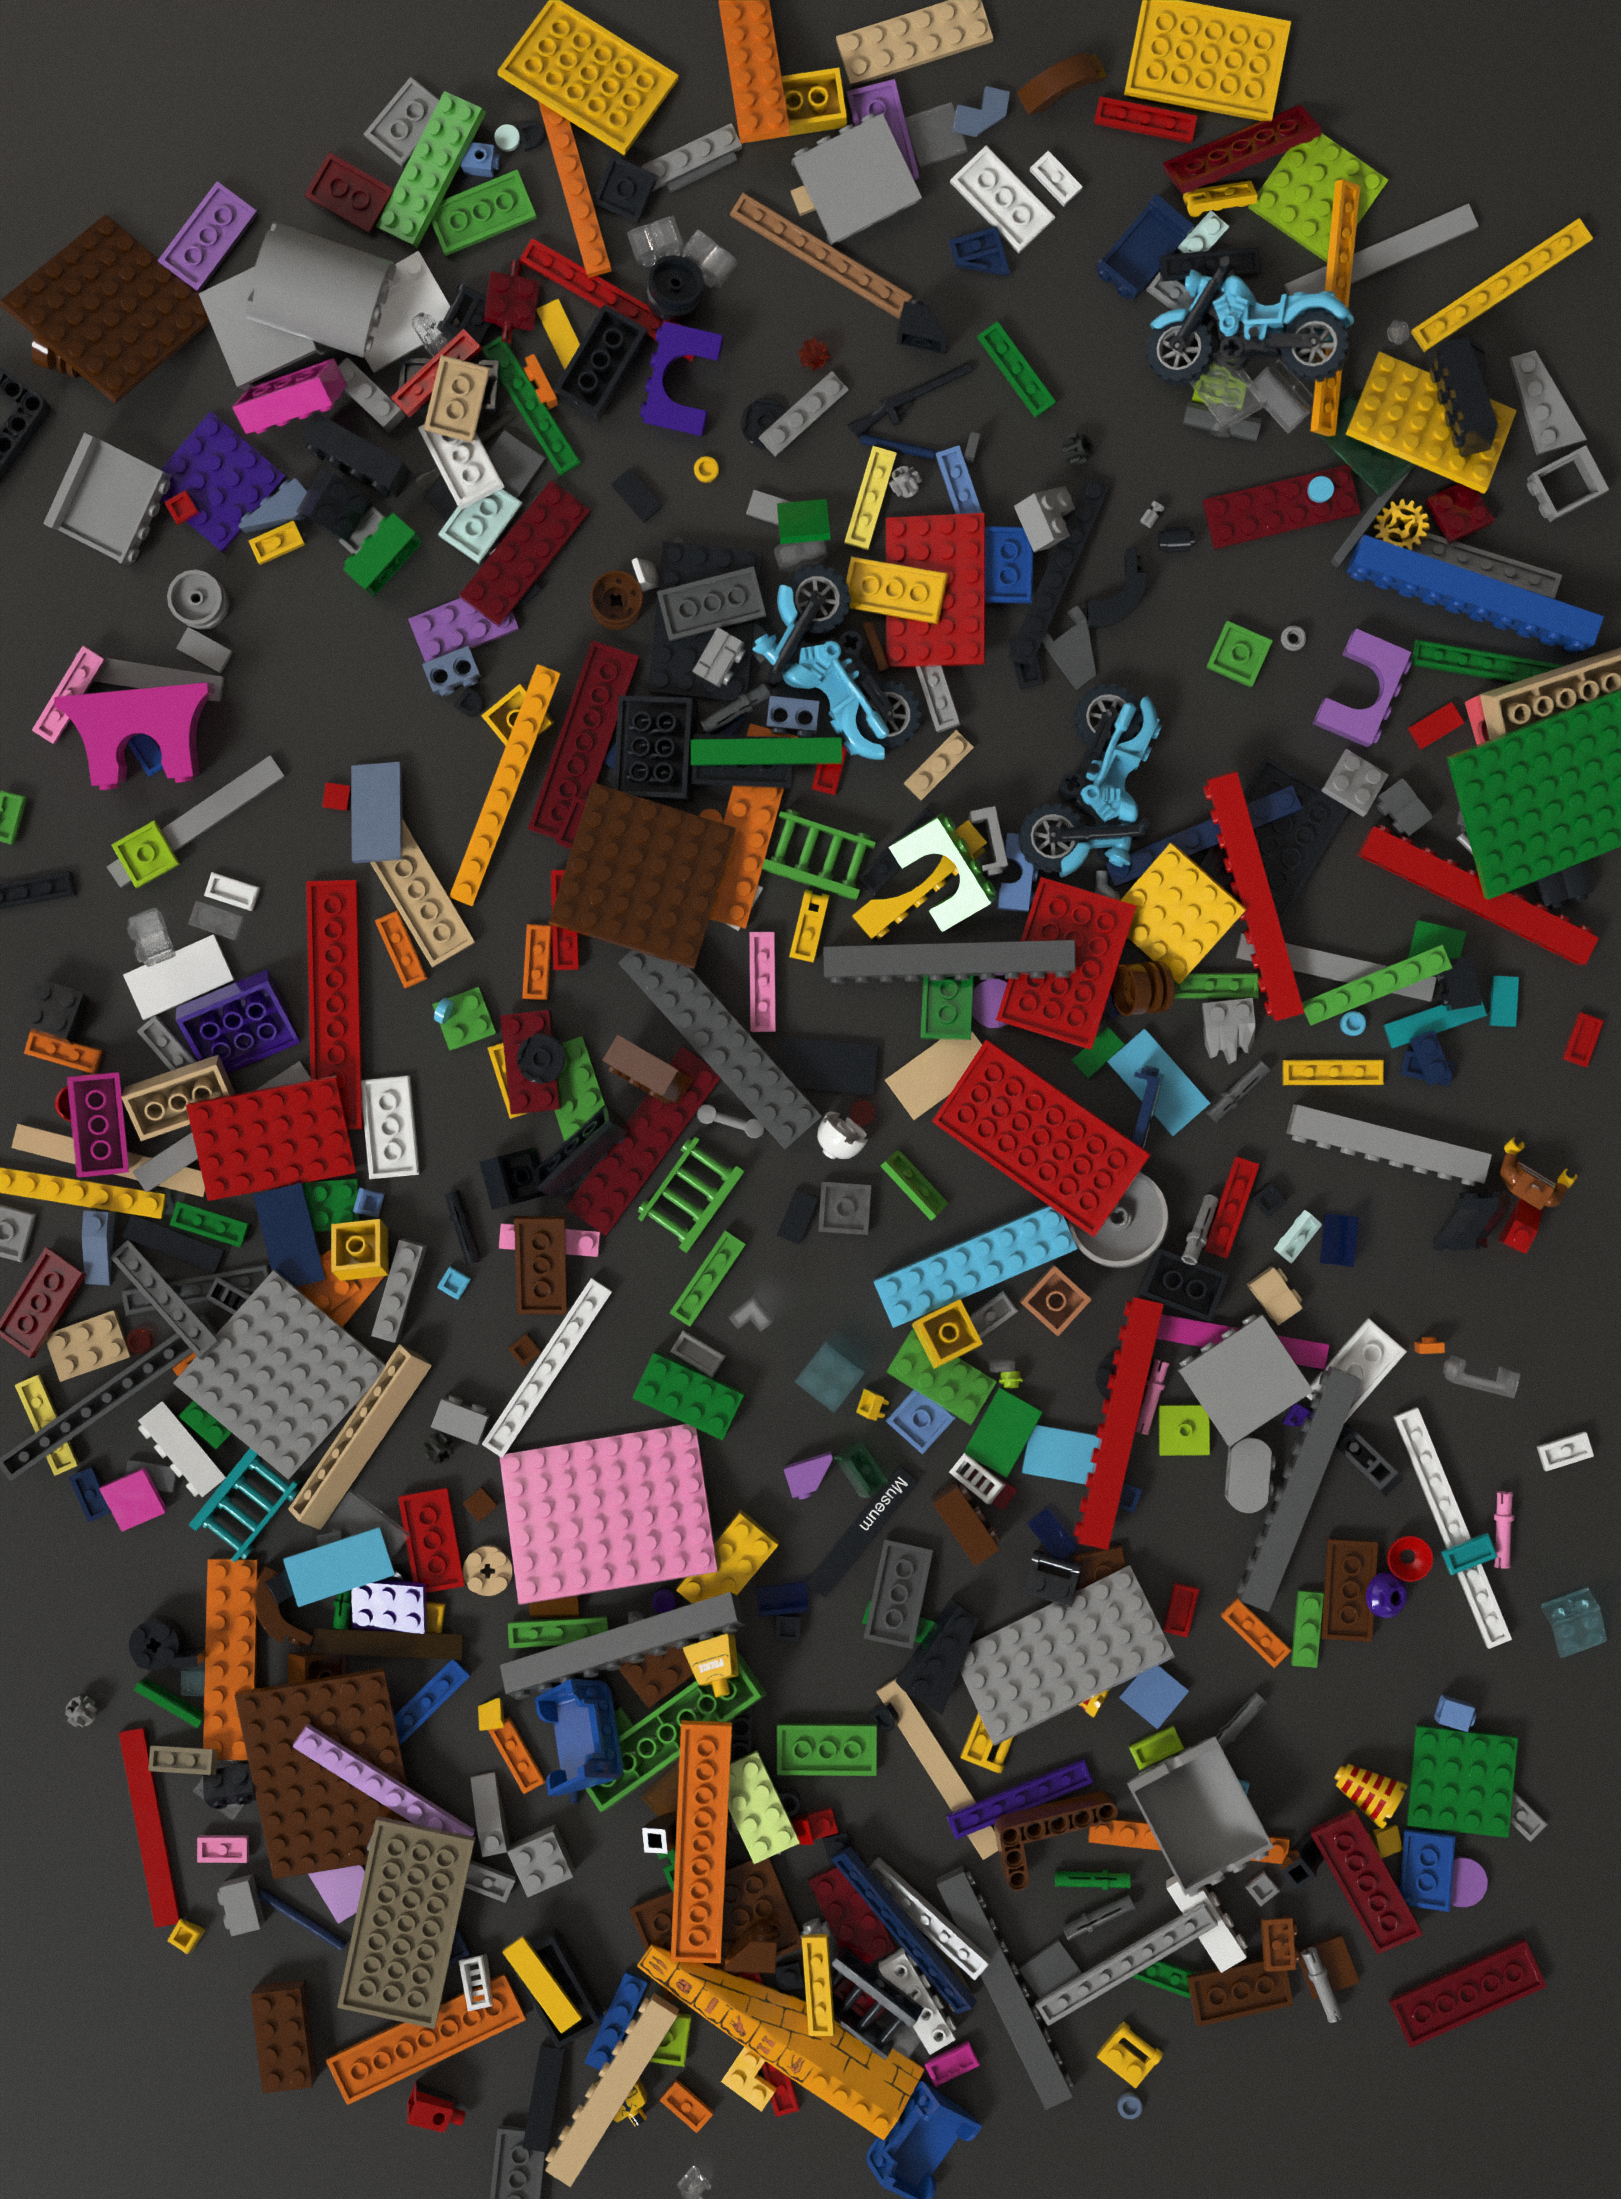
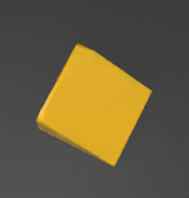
(491, 1715)
(1387, 1840)
(186, 1936)

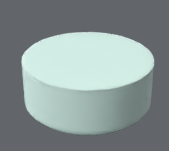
(507, 138)

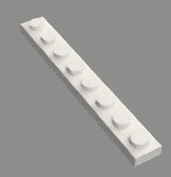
(547, 1367)

